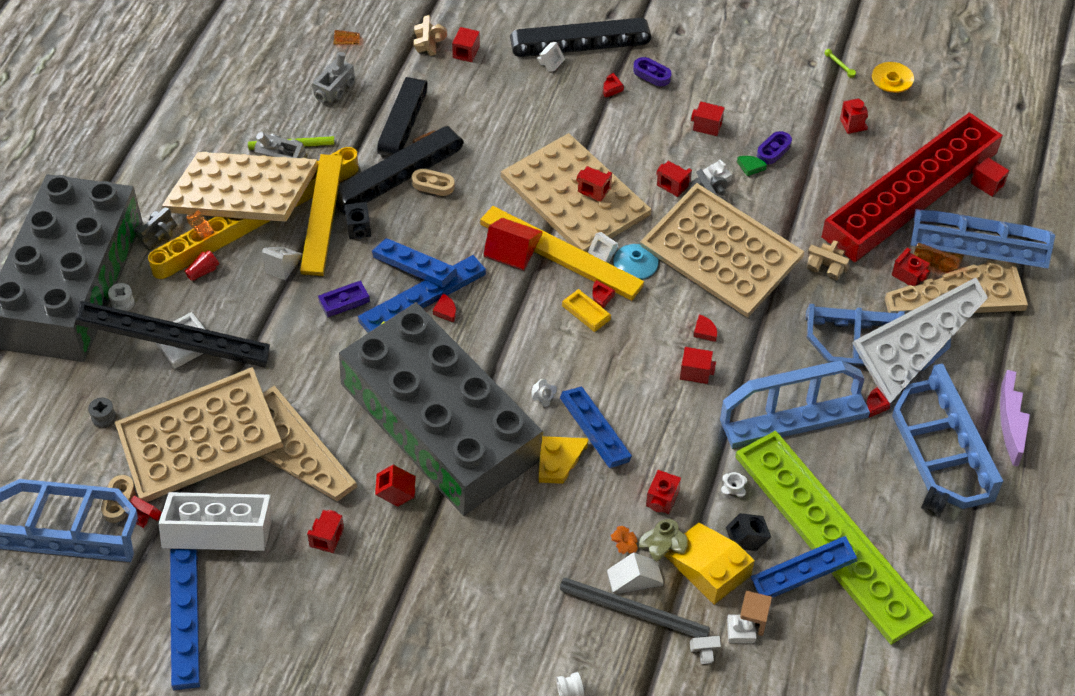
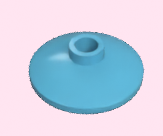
(636, 261)

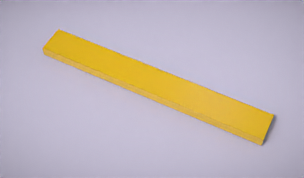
(575, 258)

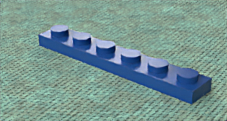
(422, 293)
(184, 619)

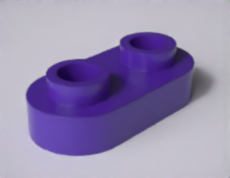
(652, 71)
(774, 147)

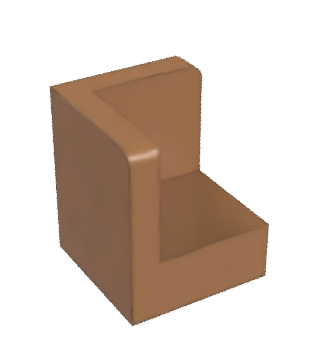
(756, 609)

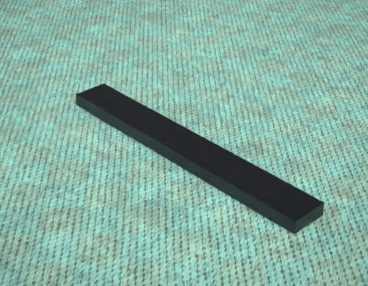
(172, 334)

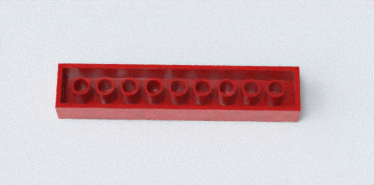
(911, 186)

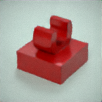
(144, 511)

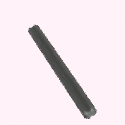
(634, 608)

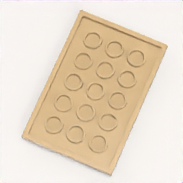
(241, 186)
(550, 187)
(722, 249)
(198, 435)

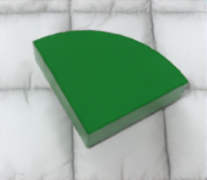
(751, 164)

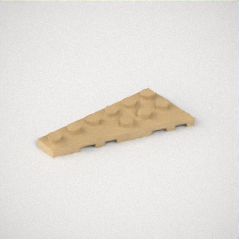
(996, 277)
(304, 452)

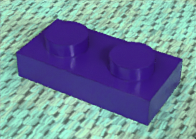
(343, 298)

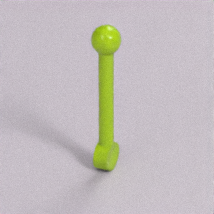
(850, 72)

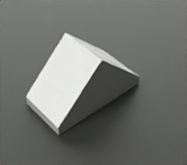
(280, 261)
(634, 574)

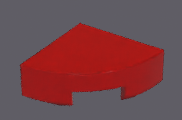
(612, 85)
(602, 293)
(445, 308)
(705, 329)
(877, 402)

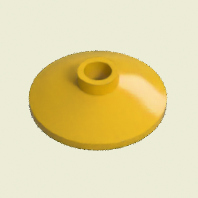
(892, 77)

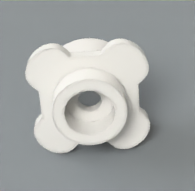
(539, 389)
(734, 479)

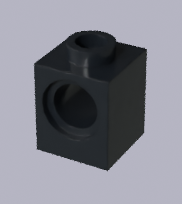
(358, 220)
(748, 531)

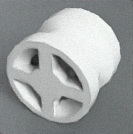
(121, 297)
(570, 685)

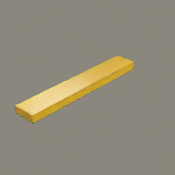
(321, 215)

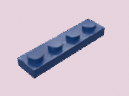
(414, 262)
(595, 427)
(804, 568)

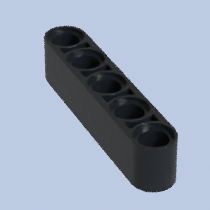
(402, 116)

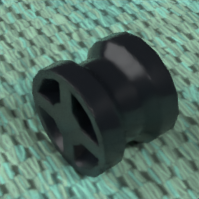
(935, 501)

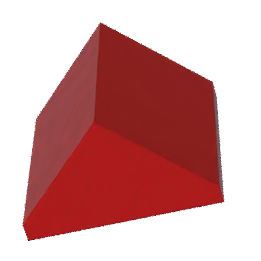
(511, 243)

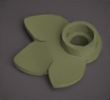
(663, 538)

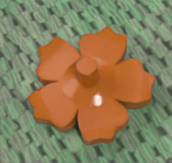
(625, 540)

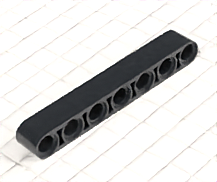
(581, 36)
(399, 167)

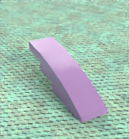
(1013, 421)

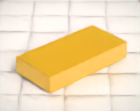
(586, 310)

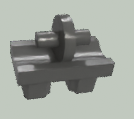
(716, 186)
(158, 227)

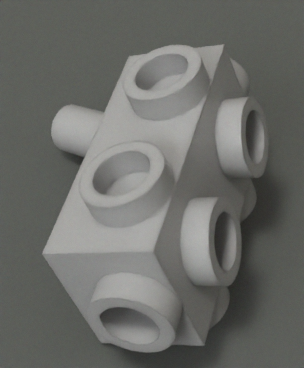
(334, 80)
(275, 146)

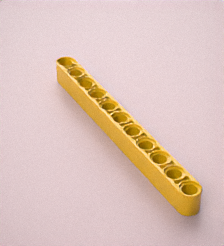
(186, 248)

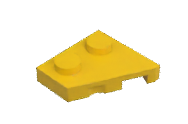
(558, 457)

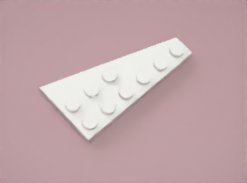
(908, 343)

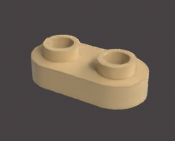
(433, 182)
(109, 506)

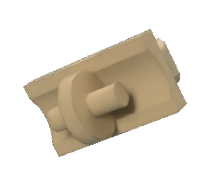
(428, 36)
(828, 256)

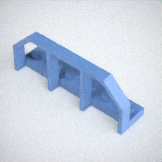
(983, 244)
(861, 319)
(798, 419)
(968, 438)
(68, 542)

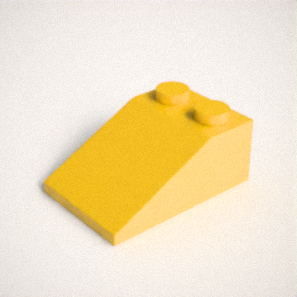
(712, 562)

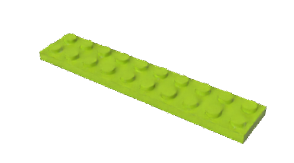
(820, 520)

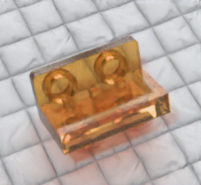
(939, 259)

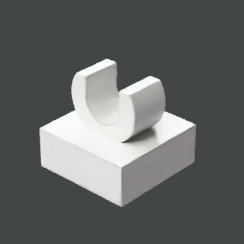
(551, 57)
(718, 169)
(603, 247)
(740, 630)
(705, 646)

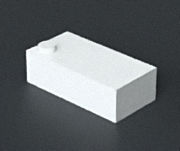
(216, 521)

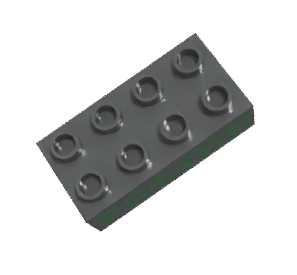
(64, 255)
(440, 408)

